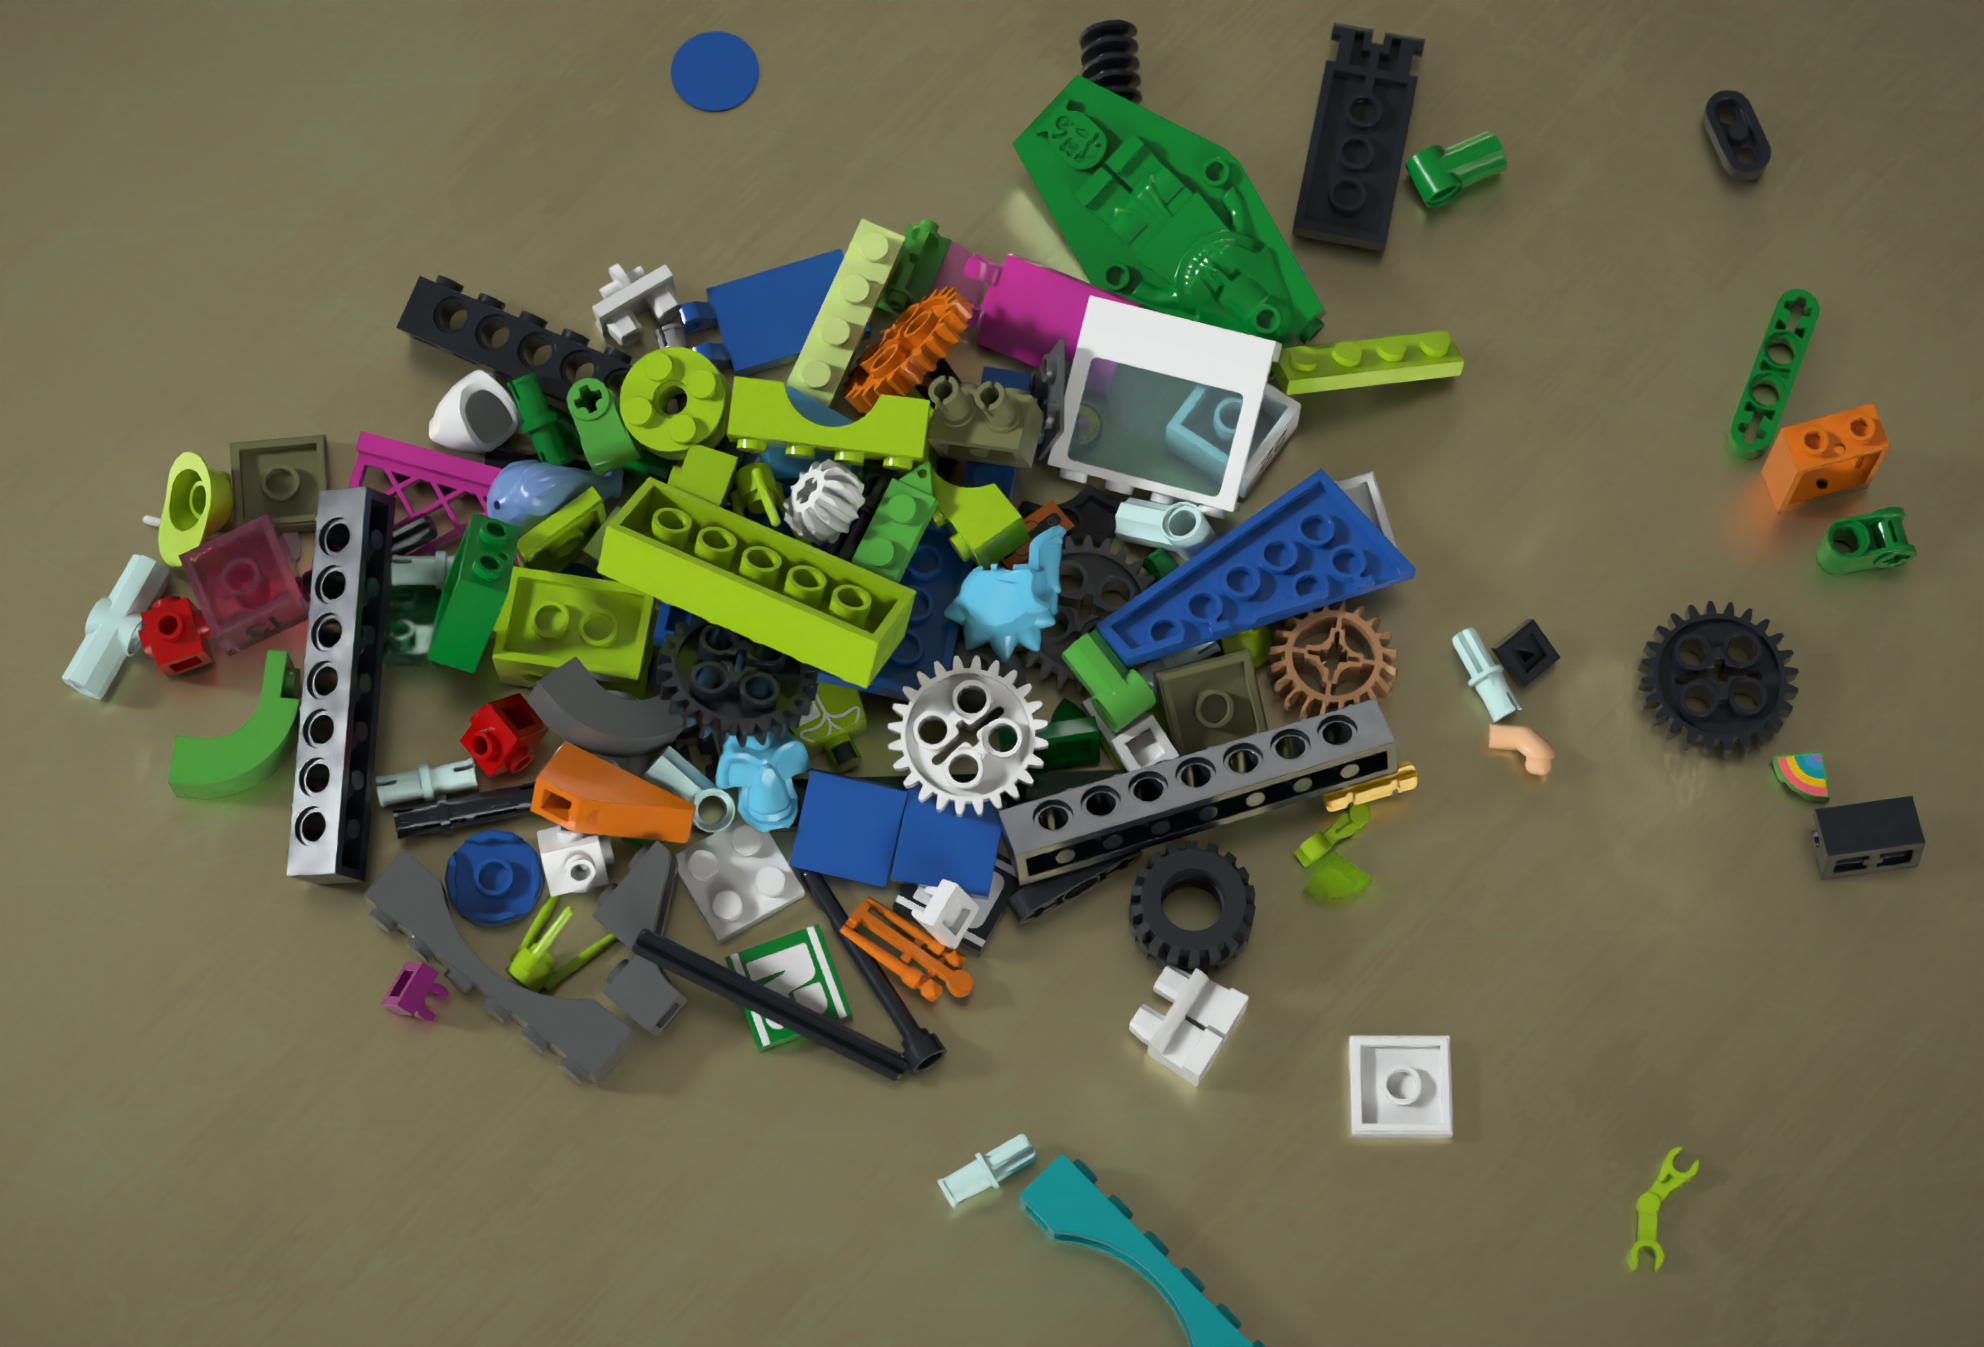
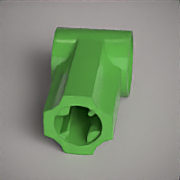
(1116, 692)

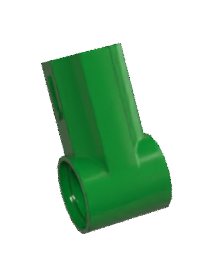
(1445, 172)

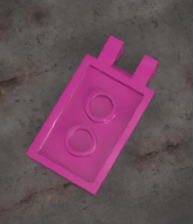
(1030, 307)

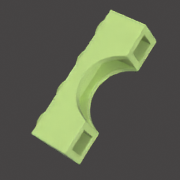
(846, 312)

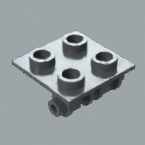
(1049, 388)

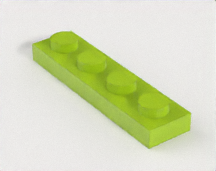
(1367, 362)

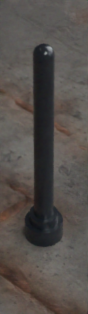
(920, 1046)

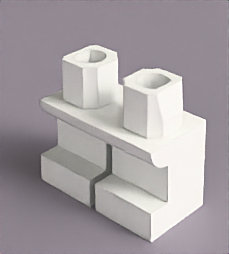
(1194, 1026)

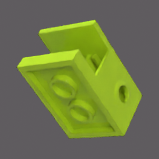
(567, 616)

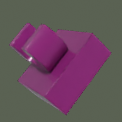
(410, 989)

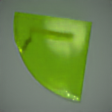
(1337, 880)

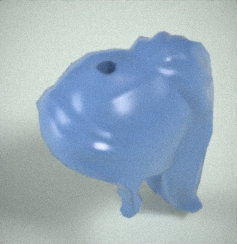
(533, 491)

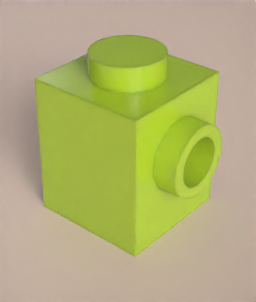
(705, 474)

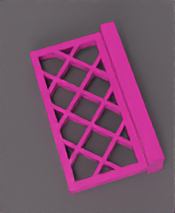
(427, 467)

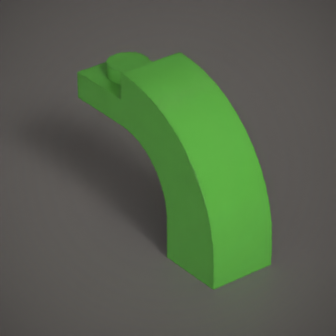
(251, 754)

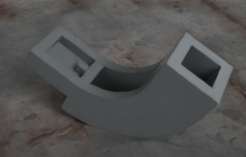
(598, 720)

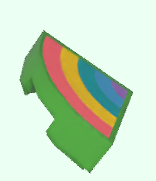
(1804, 774)

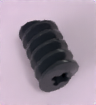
(1110, 57)

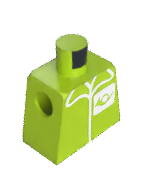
(832, 725)

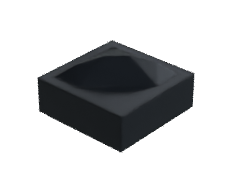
(1525, 652)

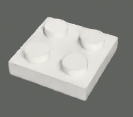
(737, 879)

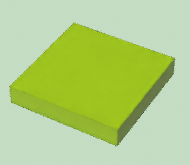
(563, 535)

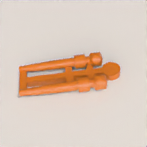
(936, 958)

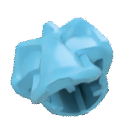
(1013, 604)
(764, 778)

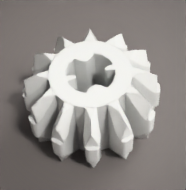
(824, 502)

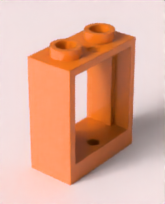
(1834, 449)

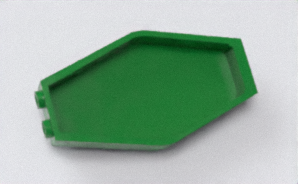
(1165, 217)

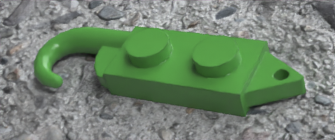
(898, 525)

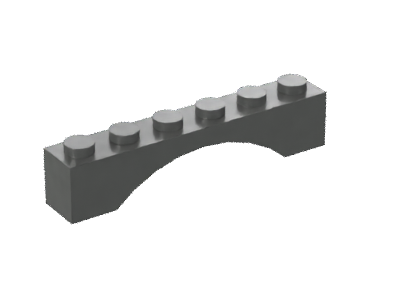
(574, 1029)

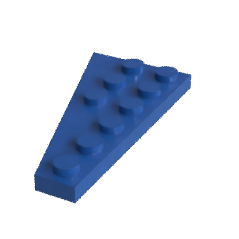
(1279, 563)

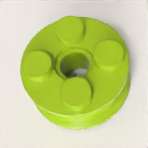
(660, 378)

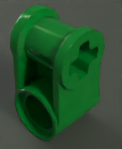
(1875, 542)

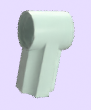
(1164, 526)
(681, 778)

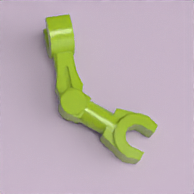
(1345, 826)

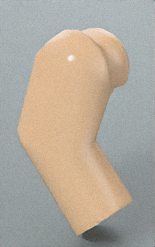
(1526, 741)

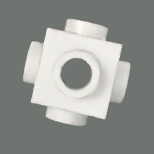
(574, 860)

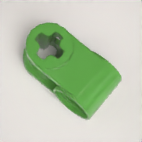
(601, 432)

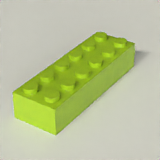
(756, 582)

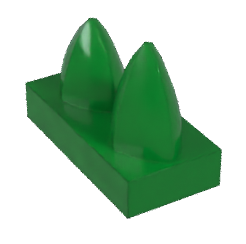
(1070, 738)

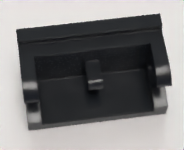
(1867, 837)

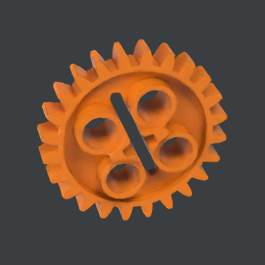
(908, 348)

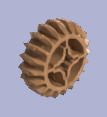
(1313, 660)

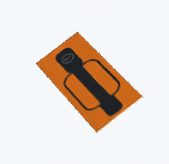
(1036, 523)

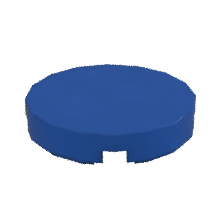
(494, 879)

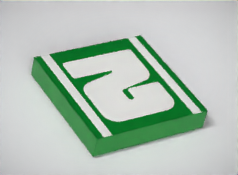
(797, 969)

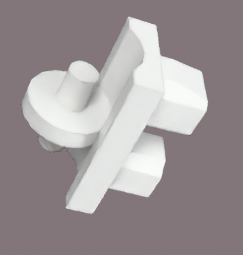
(632, 296)

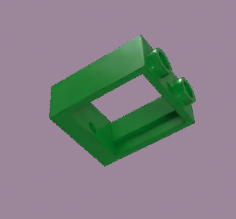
(473, 593)

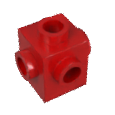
(176, 636)
(504, 735)

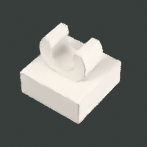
(947, 913)

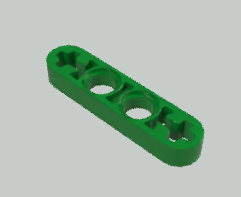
(1773, 374)

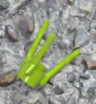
(760, 494)
(533, 965)

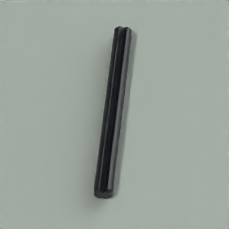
(770, 1004)

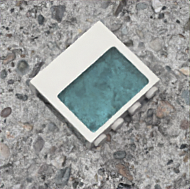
(1162, 405)

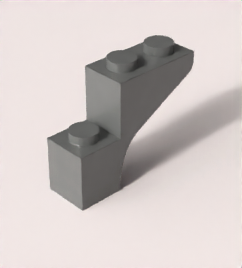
(624, 910)

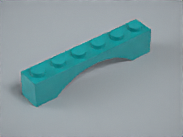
(1077, 1212)

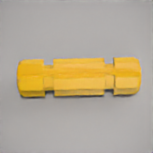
(1374, 789)

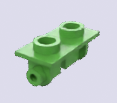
(918, 267)

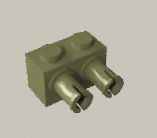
(984, 423)

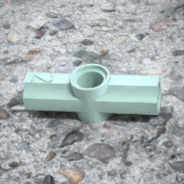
(115, 625)

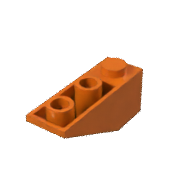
(606, 800)

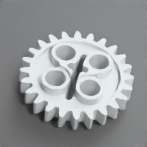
(996, 770)

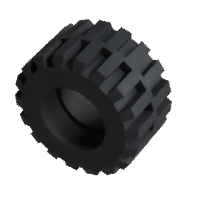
(1201, 870)

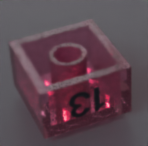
(247, 585)

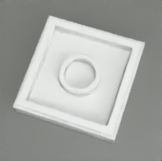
(1400, 1087)

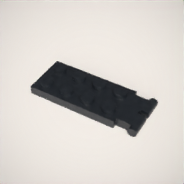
(1358, 139)

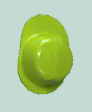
(194, 508)

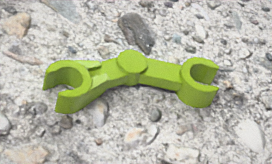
(1649, 1205)

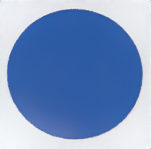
(714, 71)

